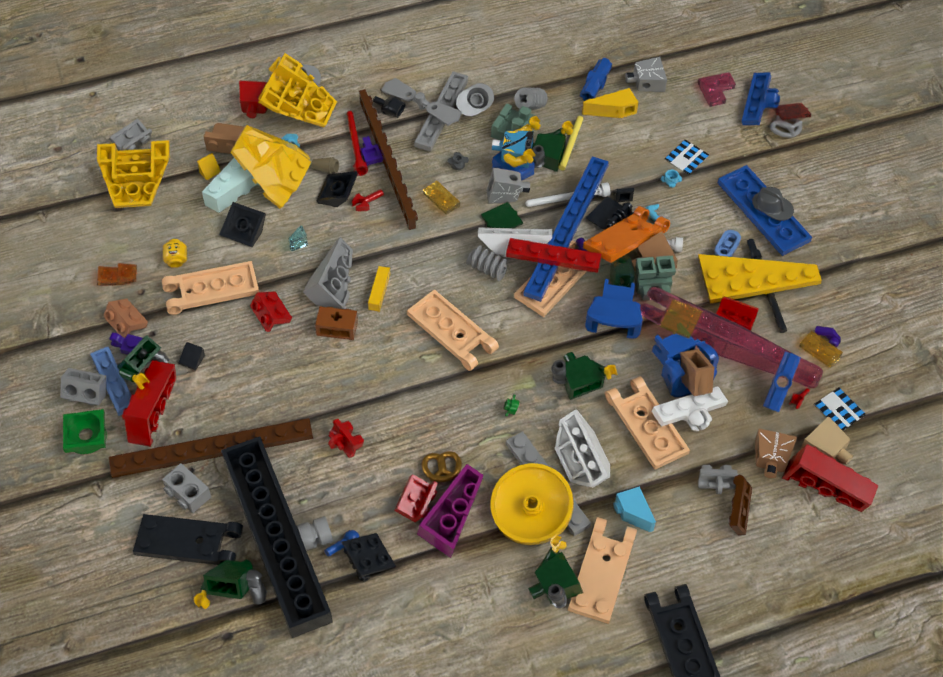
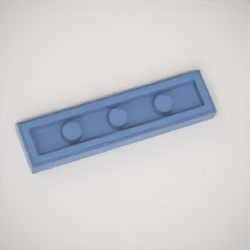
(115, 383)

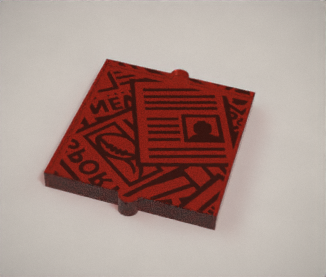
(792, 111)

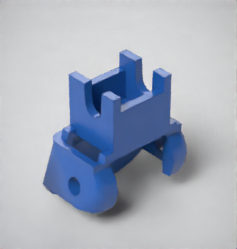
(615, 310)
(670, 358)

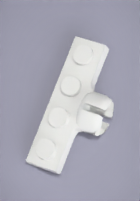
(690, 409)

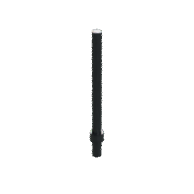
(756, 254)

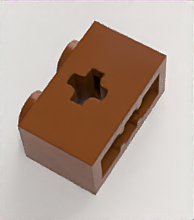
(336, 323)

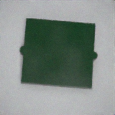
(502, 217)

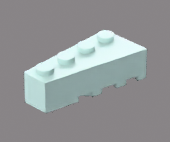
(228, 186)

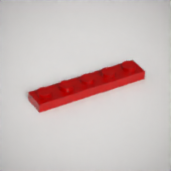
(553, 255)

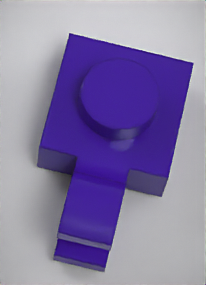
(370, 153)
(125, 344)

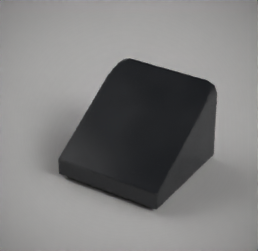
(623, 194)
(191, 356)

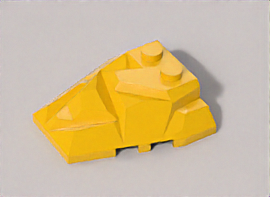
(296, 94)
(272, 162)
(133, 174)

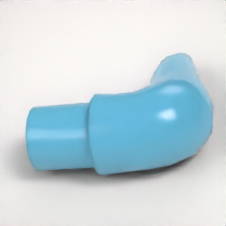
(652, 214)

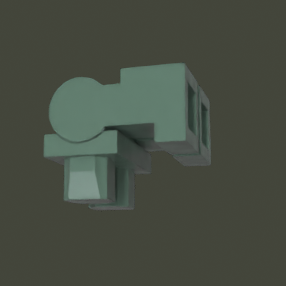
(510, 120)
(654, 274)

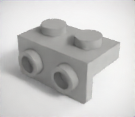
(131, 136)

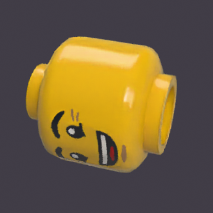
(174, 253)

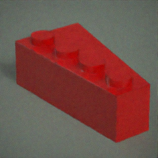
(148, 403)
(830, 478)

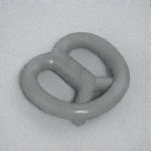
(778, 122)

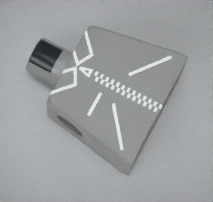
(648, 75)
(505, 186)

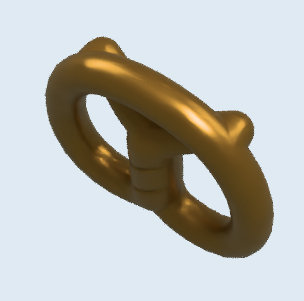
(442, 466)

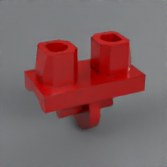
(341, 437)

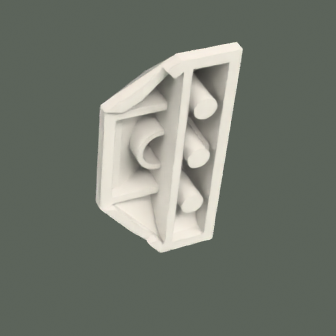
(498, 238)
(581, 451)

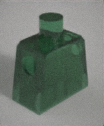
(622, 269)

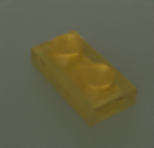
(441, 197)
(821, 349)

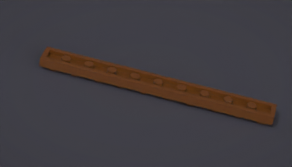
(389, 163)
(206, 448)

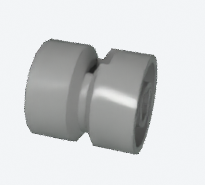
(315, 533)

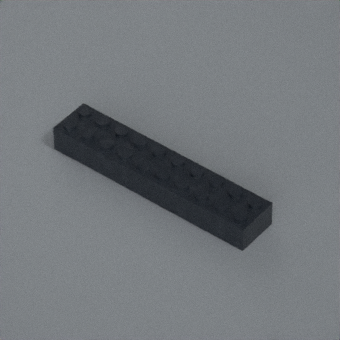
(277, 537)

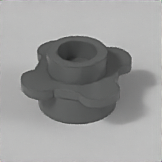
(458, 161)

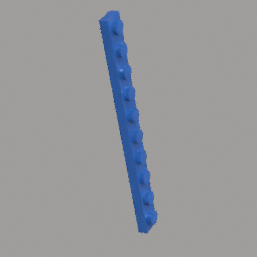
(568, 225)

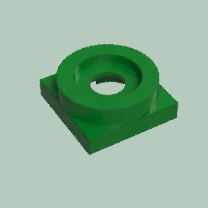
(76, 422)

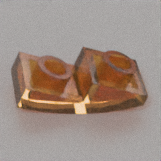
(116, 276)

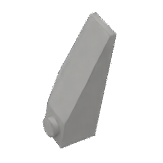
(331, 279)

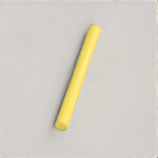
(571, 142)

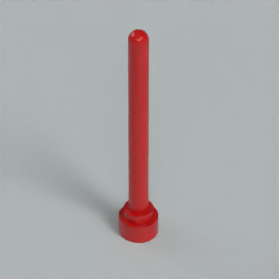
(359, 165)

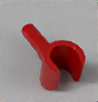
(798, 398)

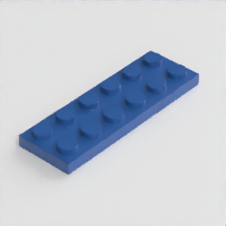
(783, 235)

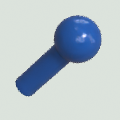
(351, 534)

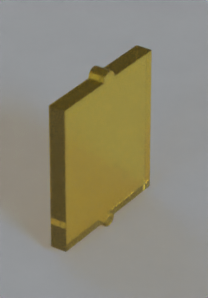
(681, 318)

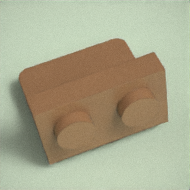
(222, 137)

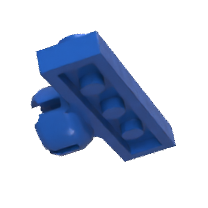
(759, 98)

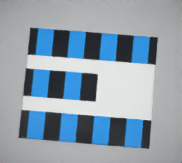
(687, 156)
(840, 409)

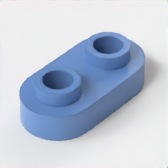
(725, 245)

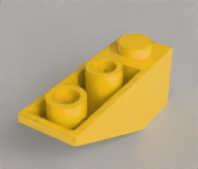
(615, 105)

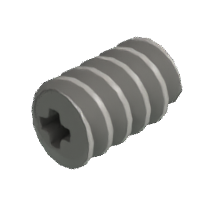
(531, 98)
(487, 263)

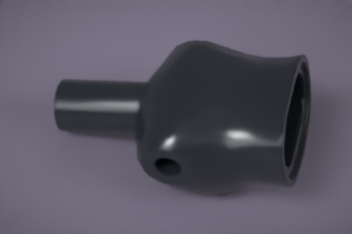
(390, 106)

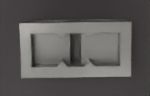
(83, 386)
(189, 486)

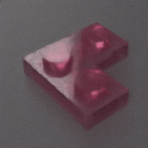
(713, 88)

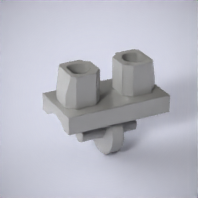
(717, 478)

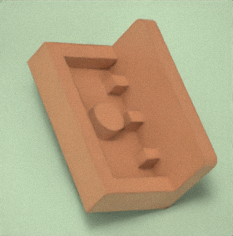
(124, 317)

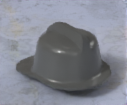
(773, 204)

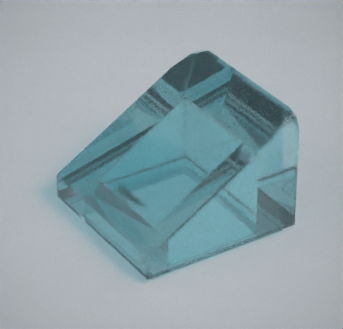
(298, 239)

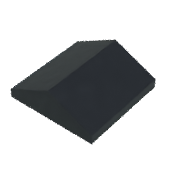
(337, 188)
(243, 224)

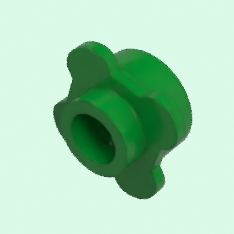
(511, 405)

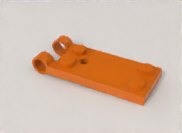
(626, 235)

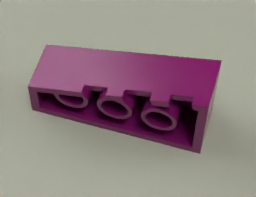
(448, 516)

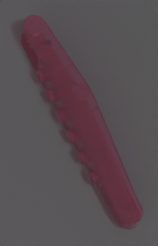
(733, 340)

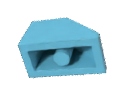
(634, 509)

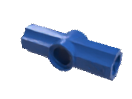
(596, 79)
(787, 370)

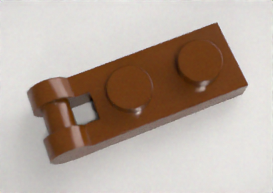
(741, 505)

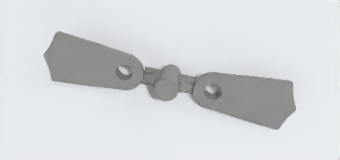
(441, 111)

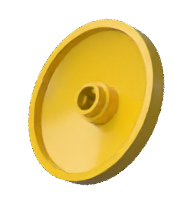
(532, 504)

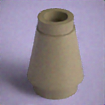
(326, 165)

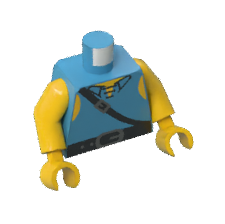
(518, 144)

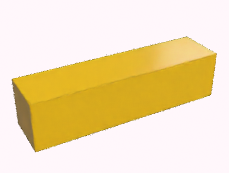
(379, 288)

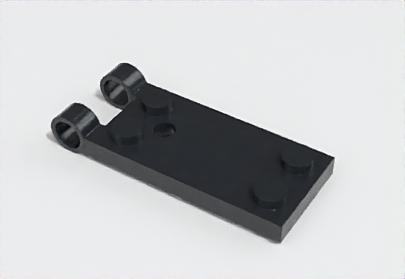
(177, 538)
(687, 648)

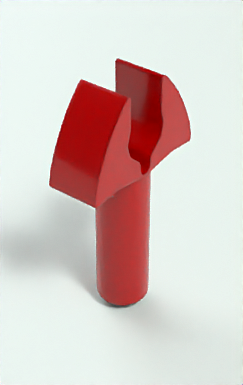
(364, 206)

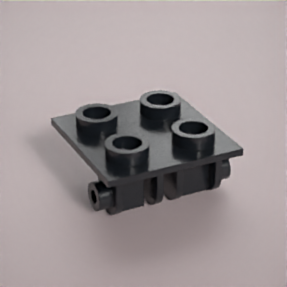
(609, 213)
(367, 555)

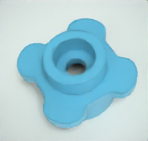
(291, 138)
(671, 178)

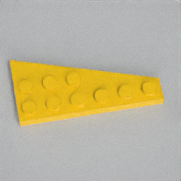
(752, 277)

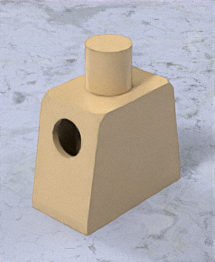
(830, 441)

